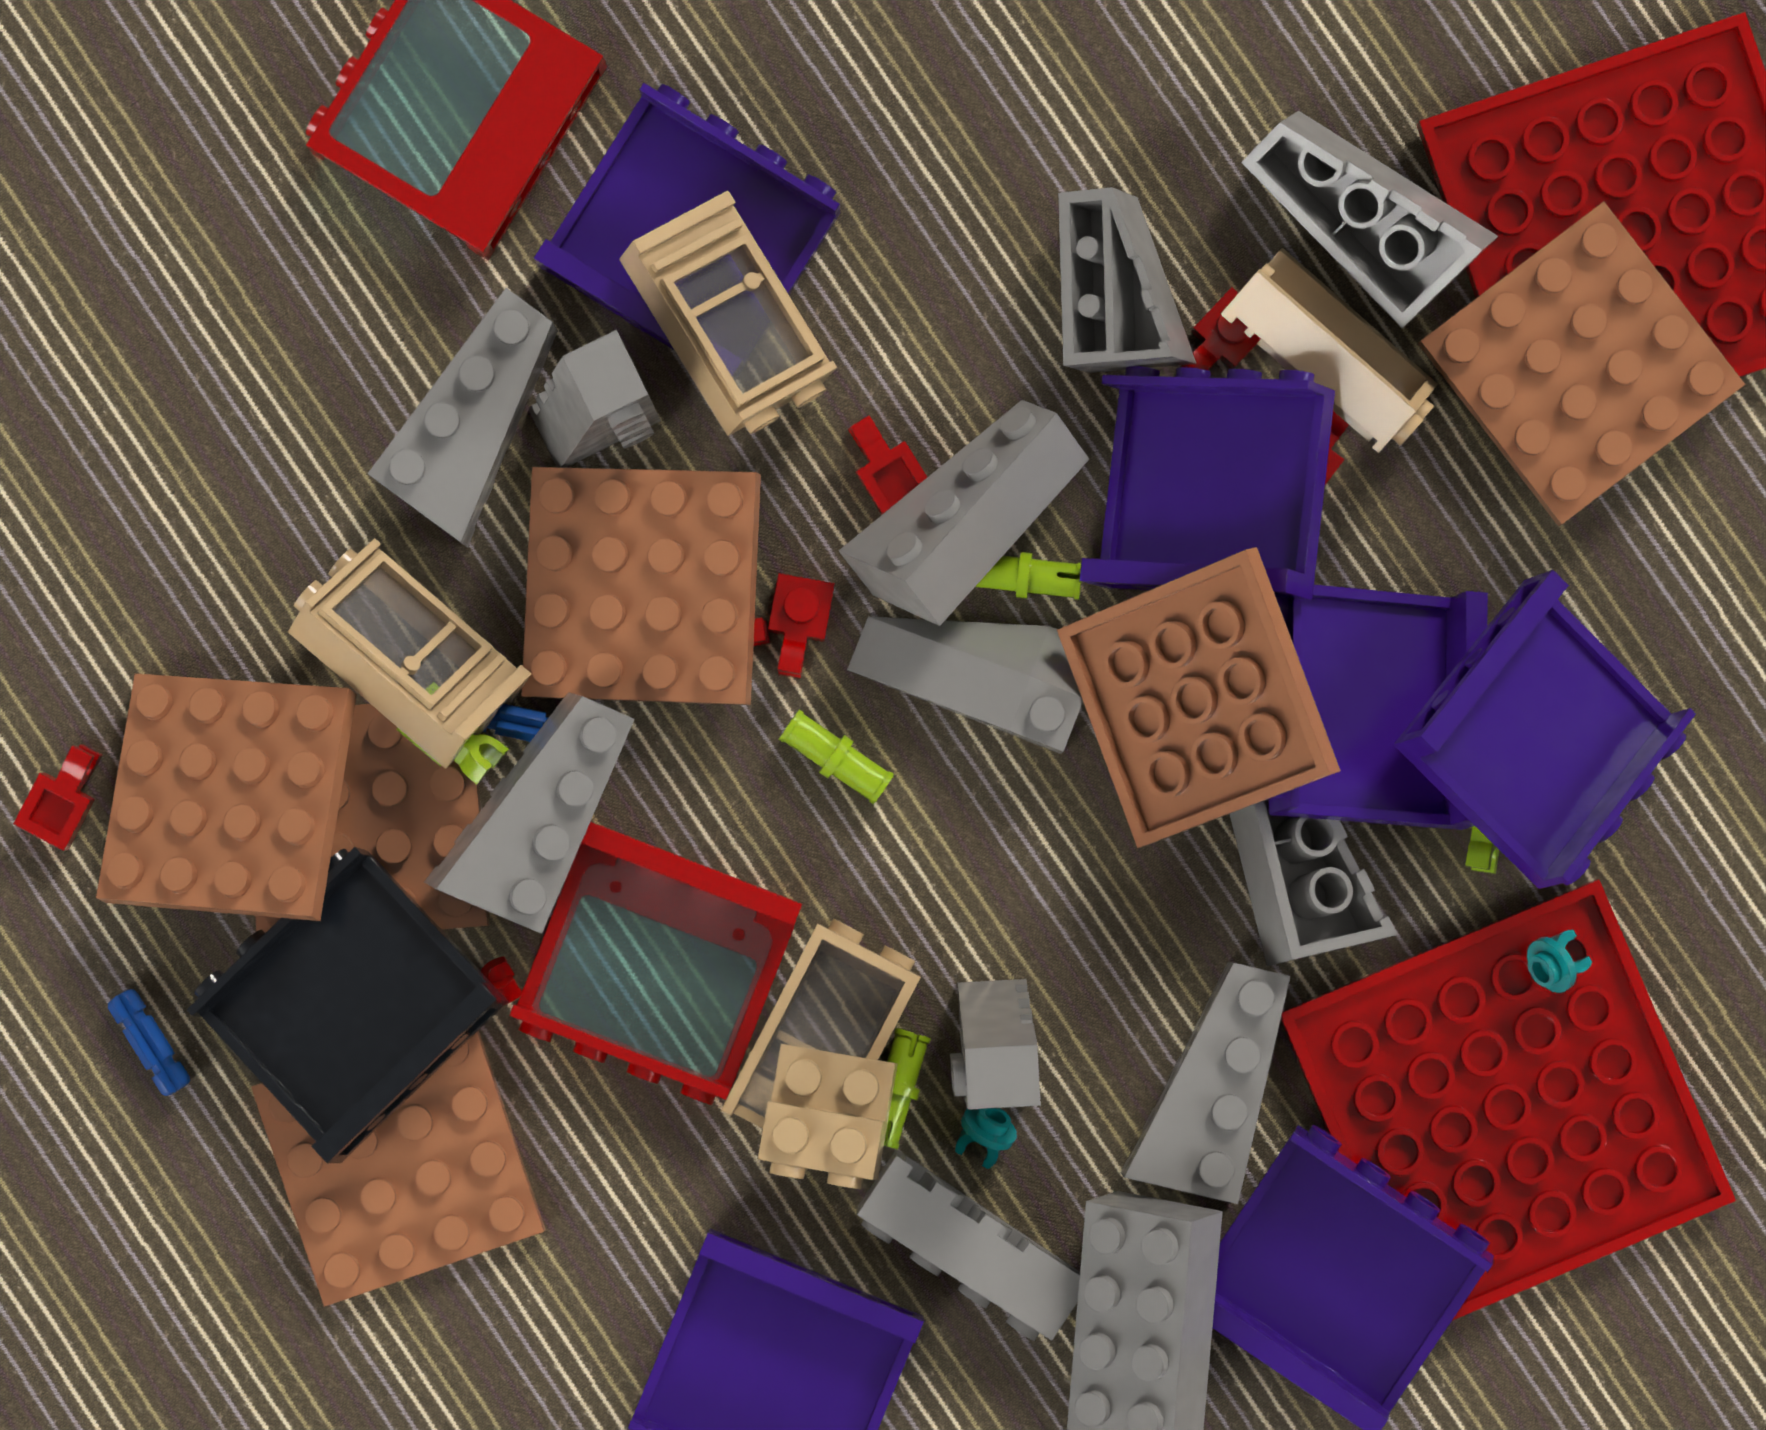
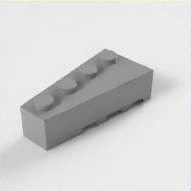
(1367, 216)
(593, 403)
(966, 513)
(537, 816)
(1304, 885)
(997, 1046)
(1211, 1104)
(971, 1245)

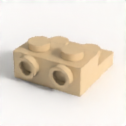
(827, 1115)

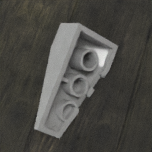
(984, 671)

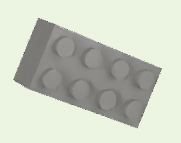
(1144, 1314)

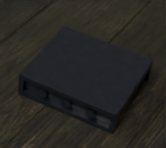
(348, 1007)

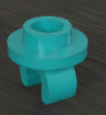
(1552, 964)
(990, 1129)

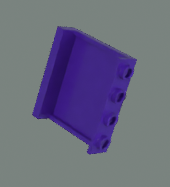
(663, 168)
(1214, 473)
(1371, 672)
(1542, 735)
(1342, 1278)
(774, 1349)

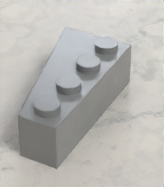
(466, 422)

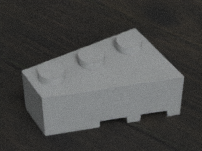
(1114, 287)

